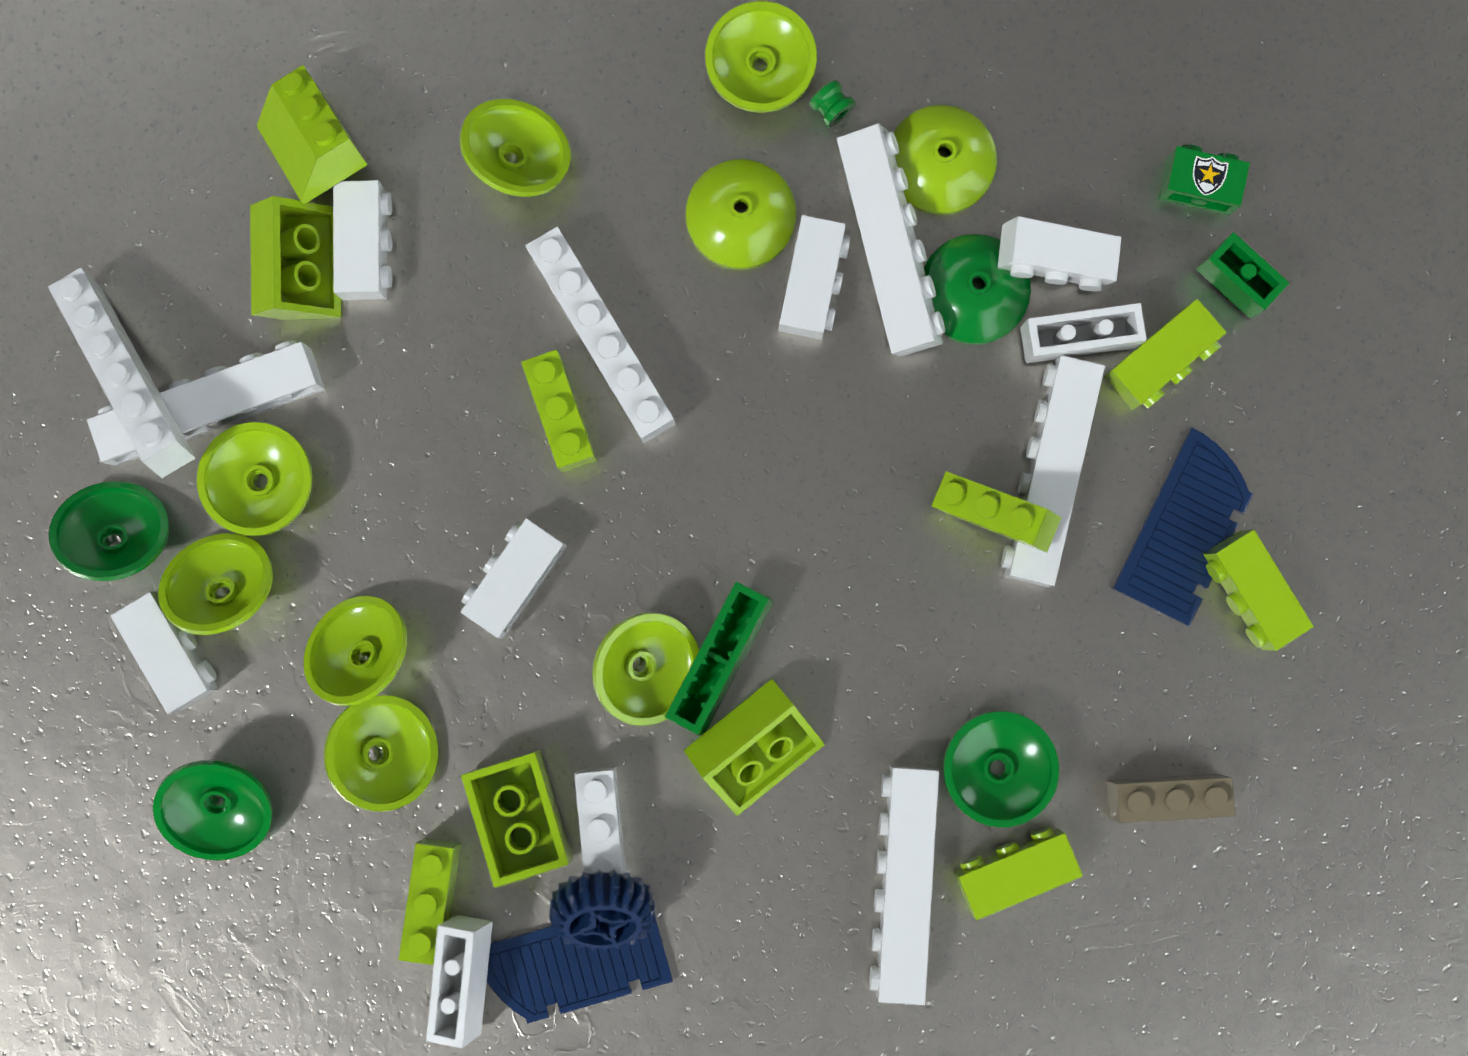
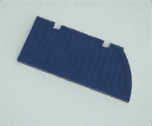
(1181, 526)
(542, 970)

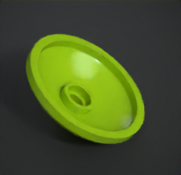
(764, 34)
(518, 134)
(945, 183)
(734, 237)
(230, 476)
(205, 572)
(355, 650)
(644, 692)
(405, 756)

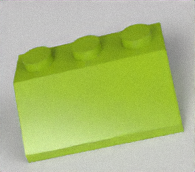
(307, 136)
(292, 260)
(753, 747)

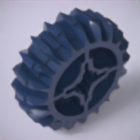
(602, 910)

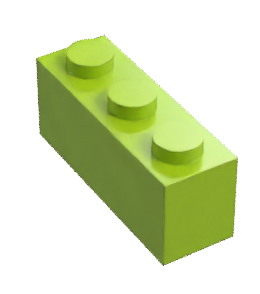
(1166, 356)
(559, 411)
(996, 511)
(1257, 591)
(1017, 872)
(428, 898)

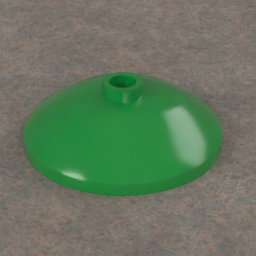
(972, 313)
(106, 515)
(1027, 775)
(207, 824)

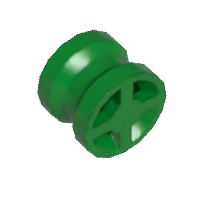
(832, 103)

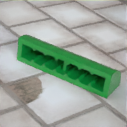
(719, 659)

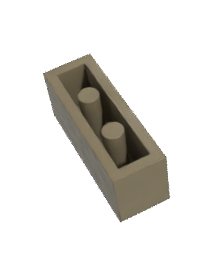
(1170, 798)

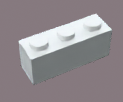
(361, 240)
(1059, 253)
(814, 278)
(1083, 333)
(512, 578)
(165, 654)
(600, 820)
(459, 981)

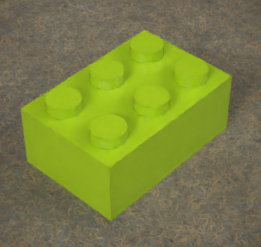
(517, 818)

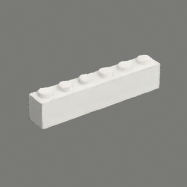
(890, 240)
(600, 335)
(121, 373)
(220, 397)
(1055, 462)
(906, 885)

